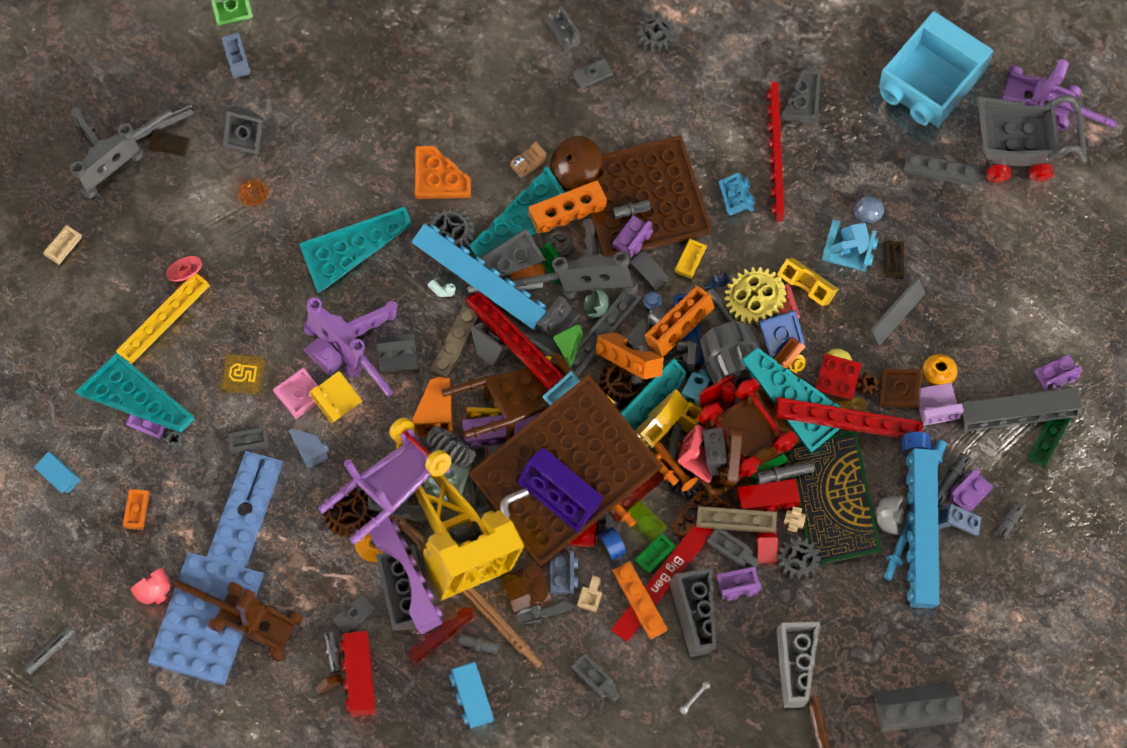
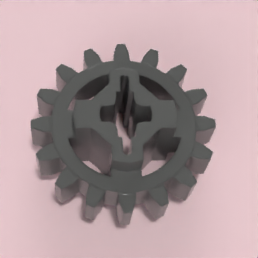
(656, 33)
(801, 566)

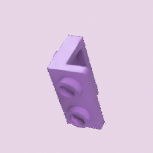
(738, 583)

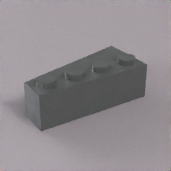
(695, 609)

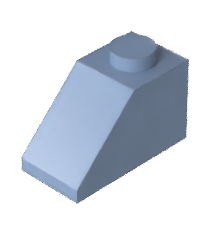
(309, 447)

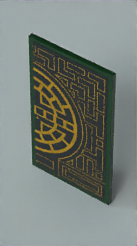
(836, 500)

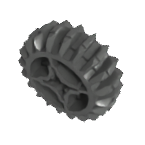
(462, 225)
(459, 451)

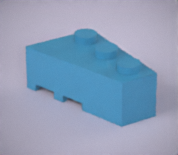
(471, 694)

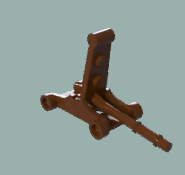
(252, 614)

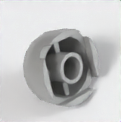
(890, 514)

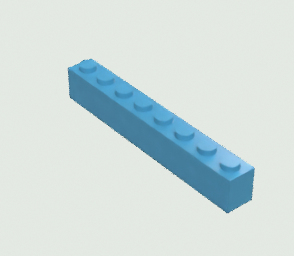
(479, 276)
(923, 528)

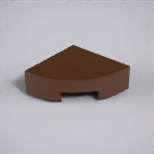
(329, 683)

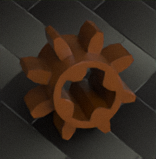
(871, 381)

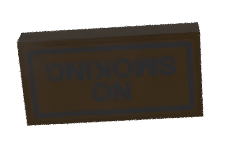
(169, 143)

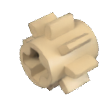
(794, 519)

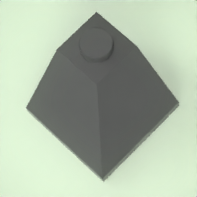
(243, 130)
(488, 344)

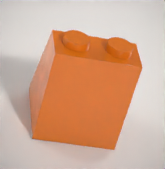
(434, 408)

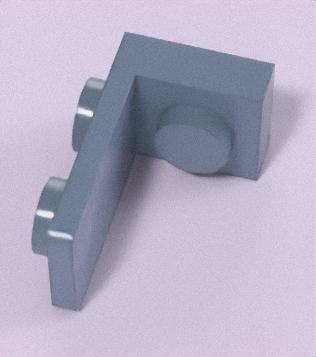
(954, 516)

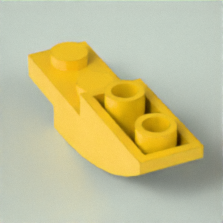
(662, 418)

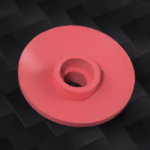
(184, 268)

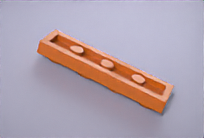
(639, 600)

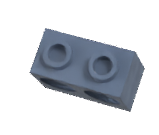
(236, 55)

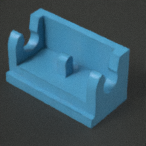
(57, 473)

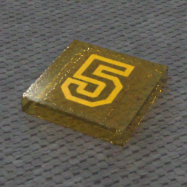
(243, 374)

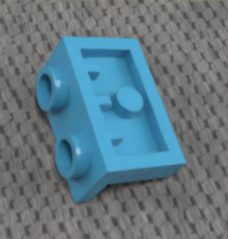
(736, 194)

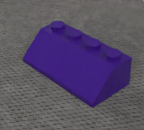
(560, 489)

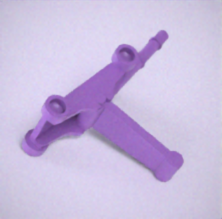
(1048, 90)
(342, 336)

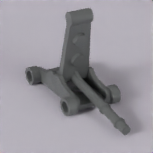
(108, 153)
(602, 270)

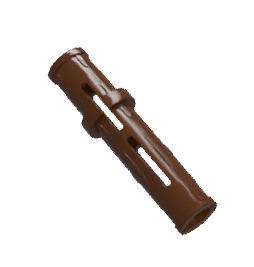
(821, 734)

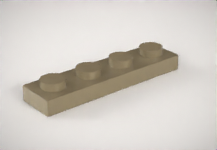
(454, 343)
(736, 519)

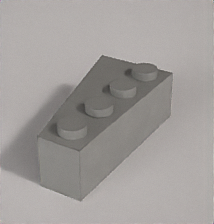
(796, 660)

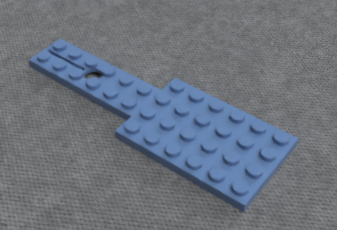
(184, 638)

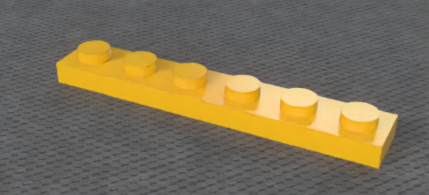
(162, 318)

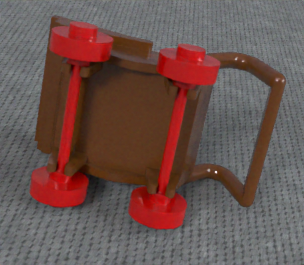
(762, 433)

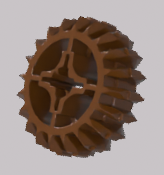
(612, 389)
(359, 521)

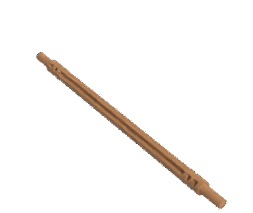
(475, 598)

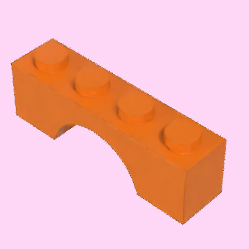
(640, 363)

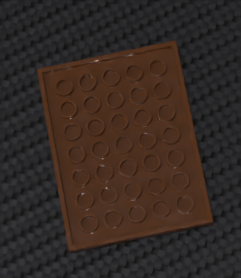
(587, 437)

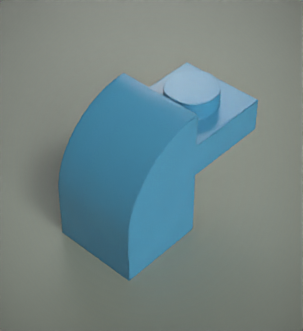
(854, 242)

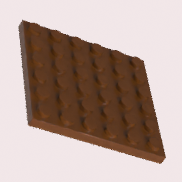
(653, 173)

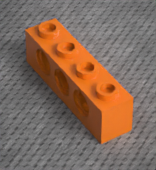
(573, 199)
(679, 321)

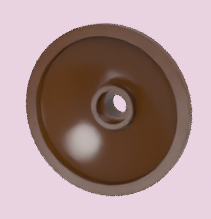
(581, 168)

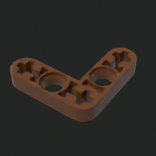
(729, 473)
(713, 501)

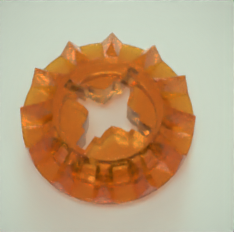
(255, 185)

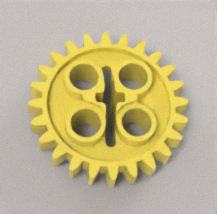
(755, 296)

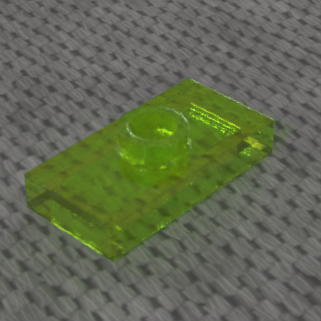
(647, 521)

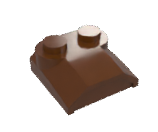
(526, 587)

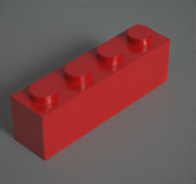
(359, 674)

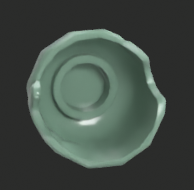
(596, 304)

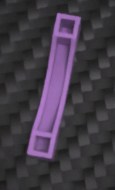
(421, 610)

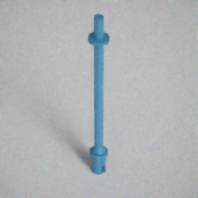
(894, 560)

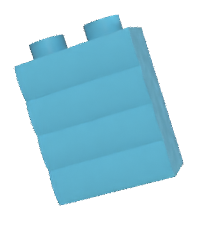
(934, 70)

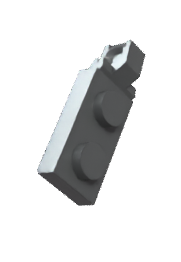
(732, 548)
(595, 677)

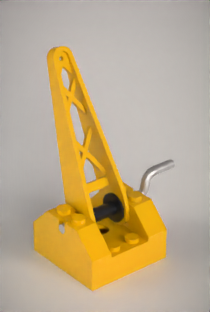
(457, 561)

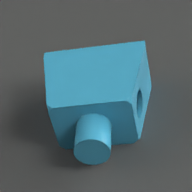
(695, 385)

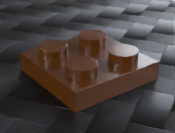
(901, 388)

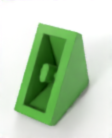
(568, 343)

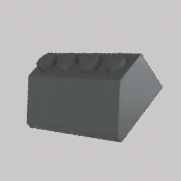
(398, 588)
(918, 707)

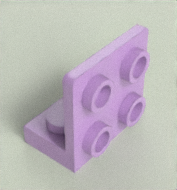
(939, 405)

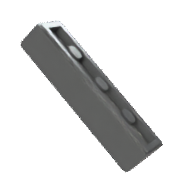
(897, 312)

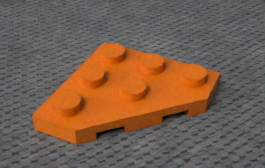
(438, 176)

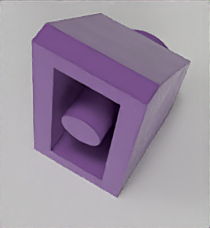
(324, 356)

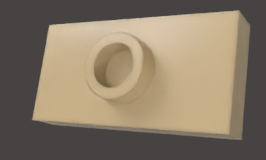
(62, 244)

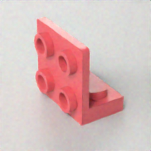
(693, 454)

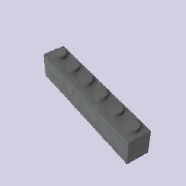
(1021, 409)

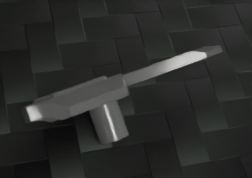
(534, 613)

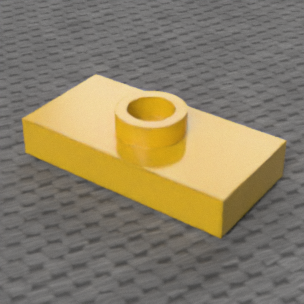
(690, 258)

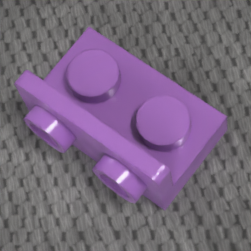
(632, 236)
(1058, 372)
(970, 491)

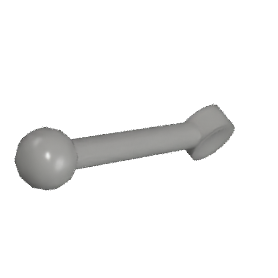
(684, 709)

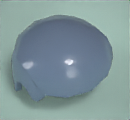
(869, 209)

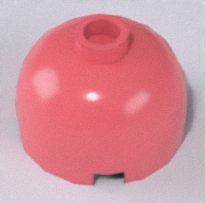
(152, 588)

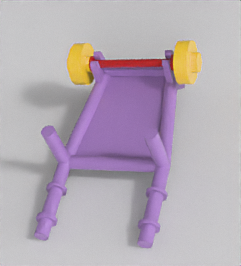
(394, 476)

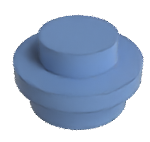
(652, 300)

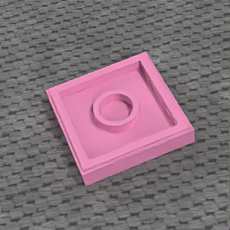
(295, 393)

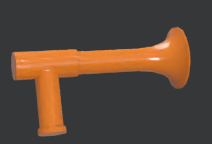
(687, 481)

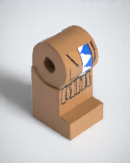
(529, 160)

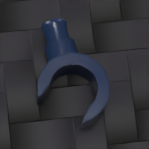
(717, 282)

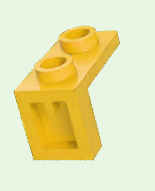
(477, 412)

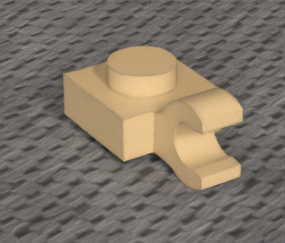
(590, 597)

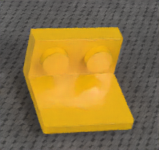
(335, 397)

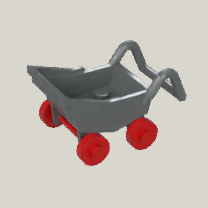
(1025, 136)

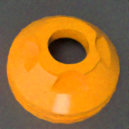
(936, 377)

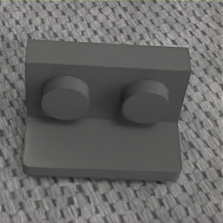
(397, 353)

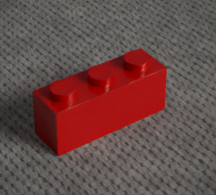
(769, 496)

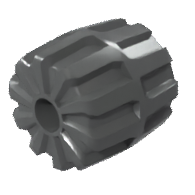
(724, 348)

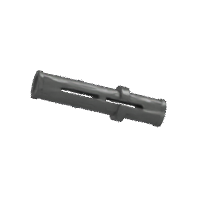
(955, 472)
(776, 473)
(47, 651)

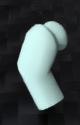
(444, 291)

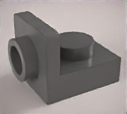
(689, 350)

